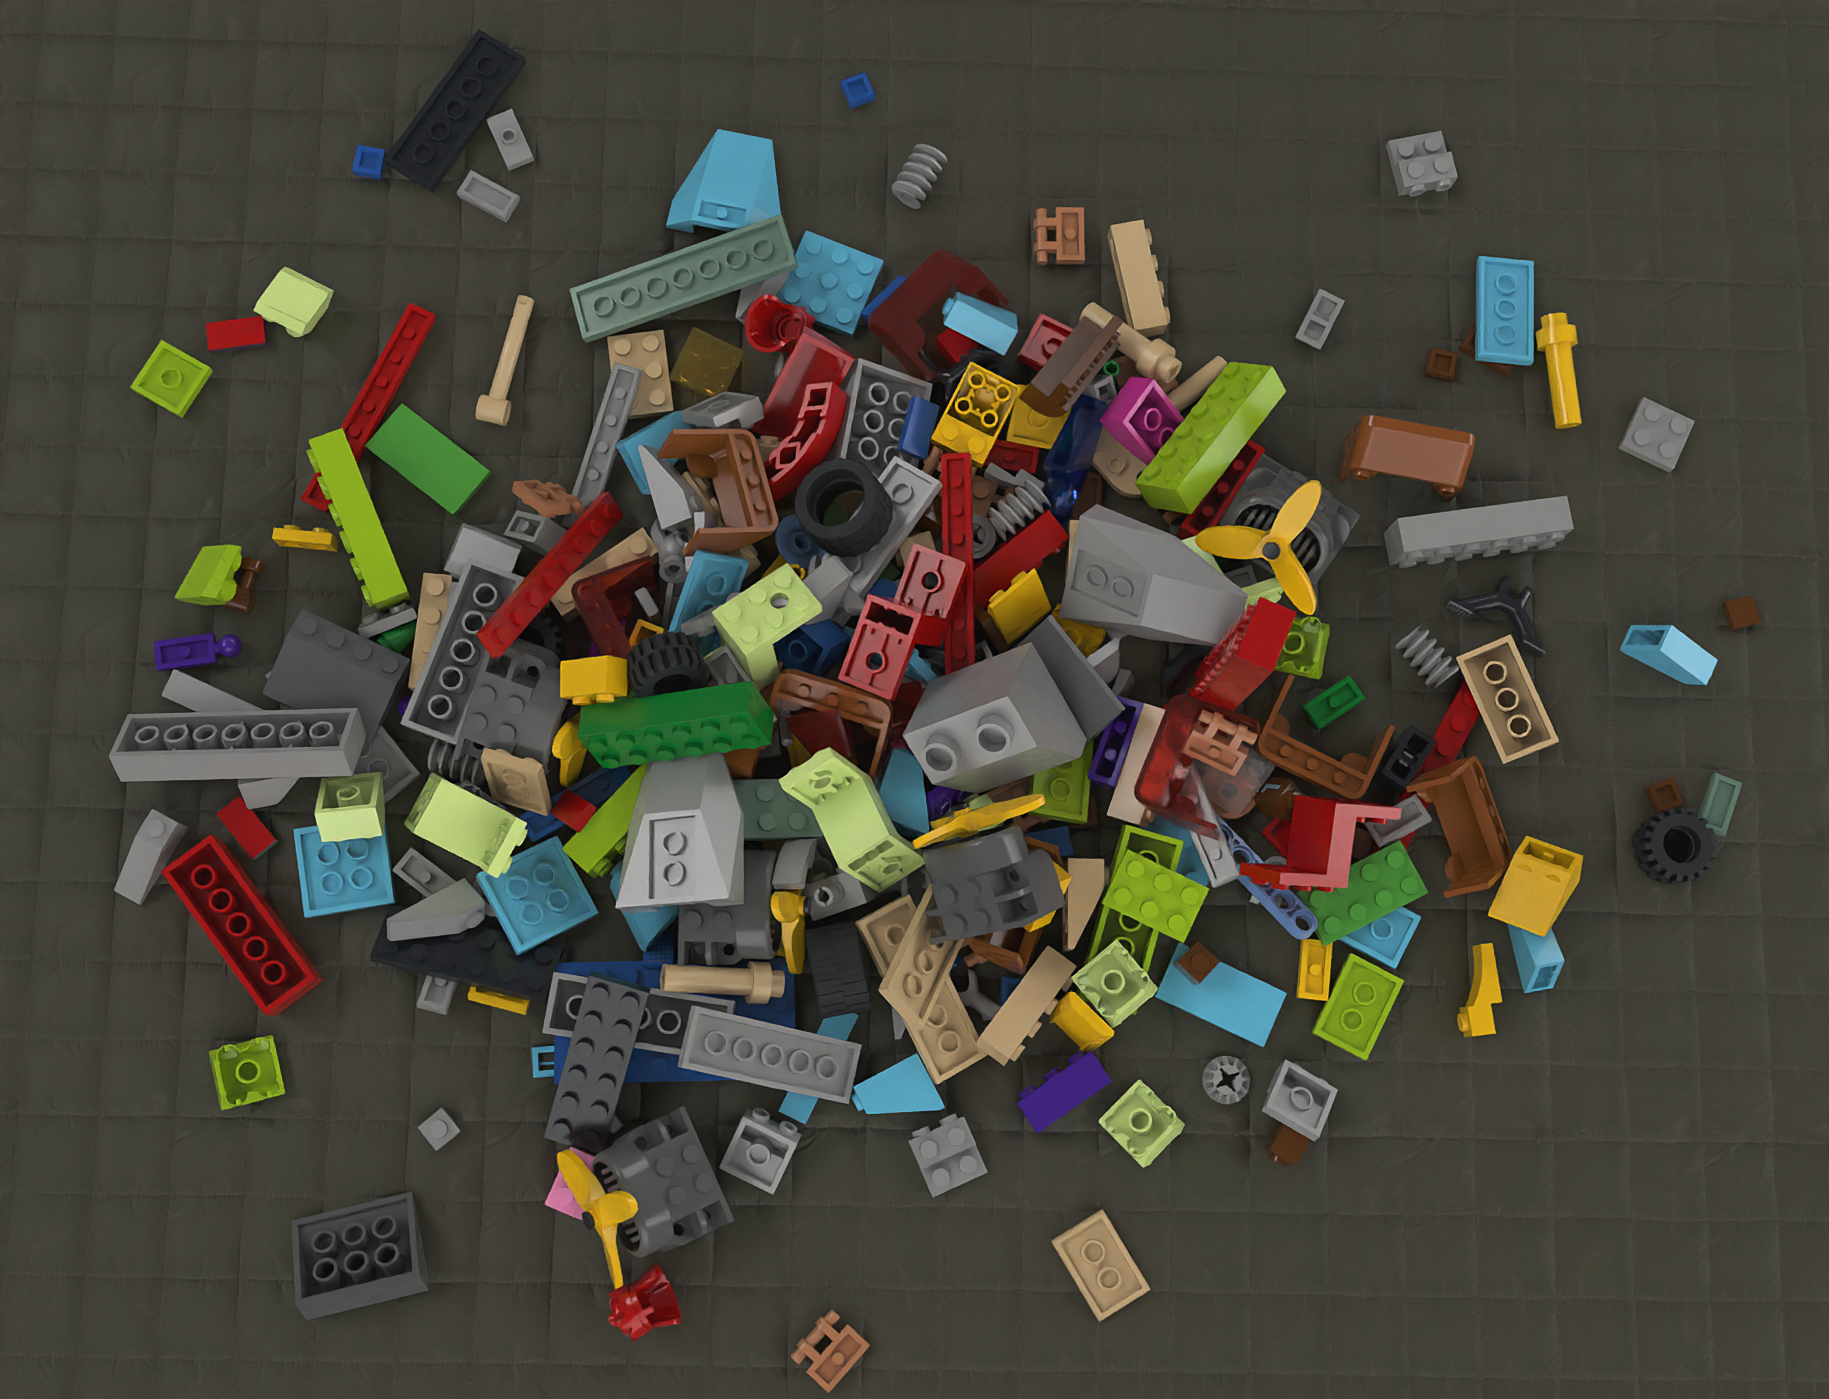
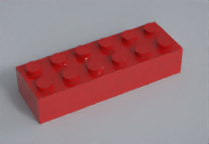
(242, 925)

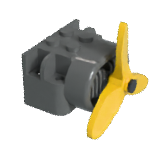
(1283, 527)
(521, 711)
(987, 876)
(749, 929)
(648, 1190)

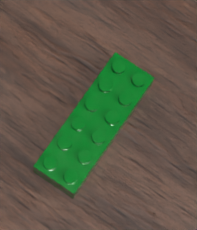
(676, 725)

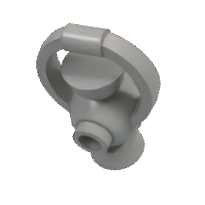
(670, 548)

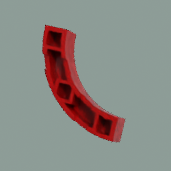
(810, 441)

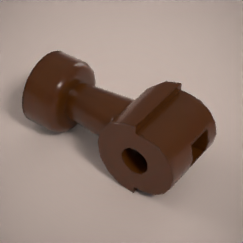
(243, 598)

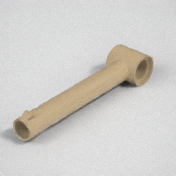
(495, 406)

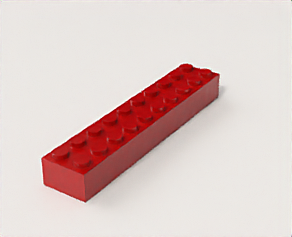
(1243, 655)

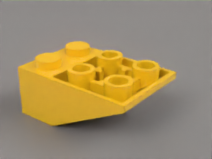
(976, 414)
(1019, 606)
(1536, 886)

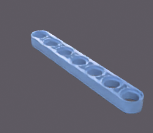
(1266, 895)

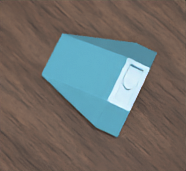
(728, 185)

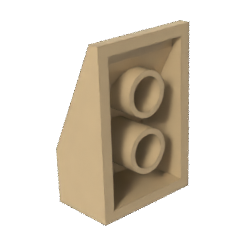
(1081, 897)

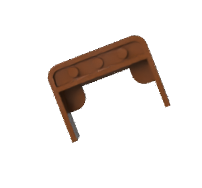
(1409, 452)
(739, 482)
(798, 689)
(1343, 778)
(1469, 823)
(1016, 946)

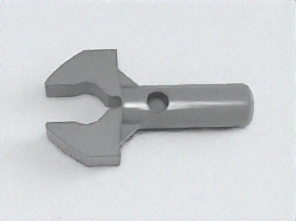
(785, 733)

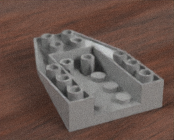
(1146, 583)
(684, 837)

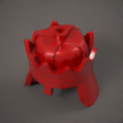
(775, 325)
(644, 1304)

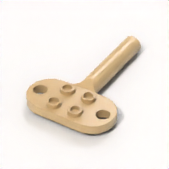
(1118, 464)

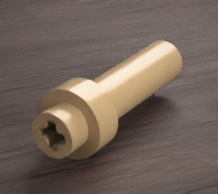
(1153, 358)
(754, 982)

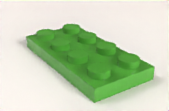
(1373, 890)

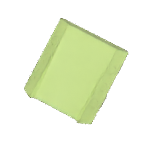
(294, 302)
(1115, 983)
(1142, 1123)

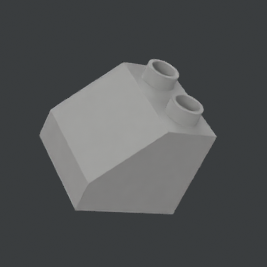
(993, 723)

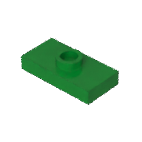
(1333, 703)

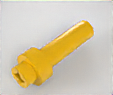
(1556, 341)

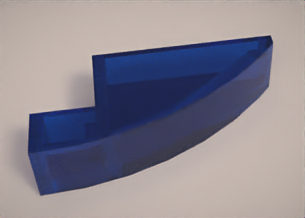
(1072, 456)

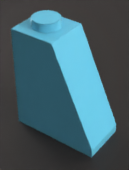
(981, 321)
(654, 436)
(1669, 652)
(904, 793)
(644, 926)
(1537, 958)
(898, 1089)

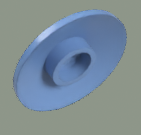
(795, 543)

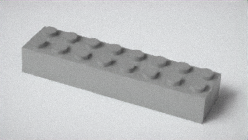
(238, 745)

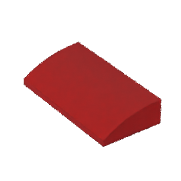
(811, 361)

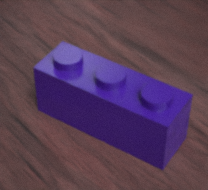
(1115, 746)
(1062, 1090)

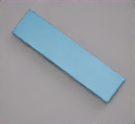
(799, 1105)

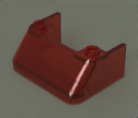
(896, 316)
(606, 600)
(827, 728)
(1167, 765)

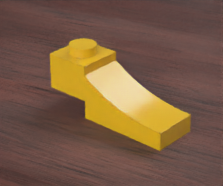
(1477, 1015)

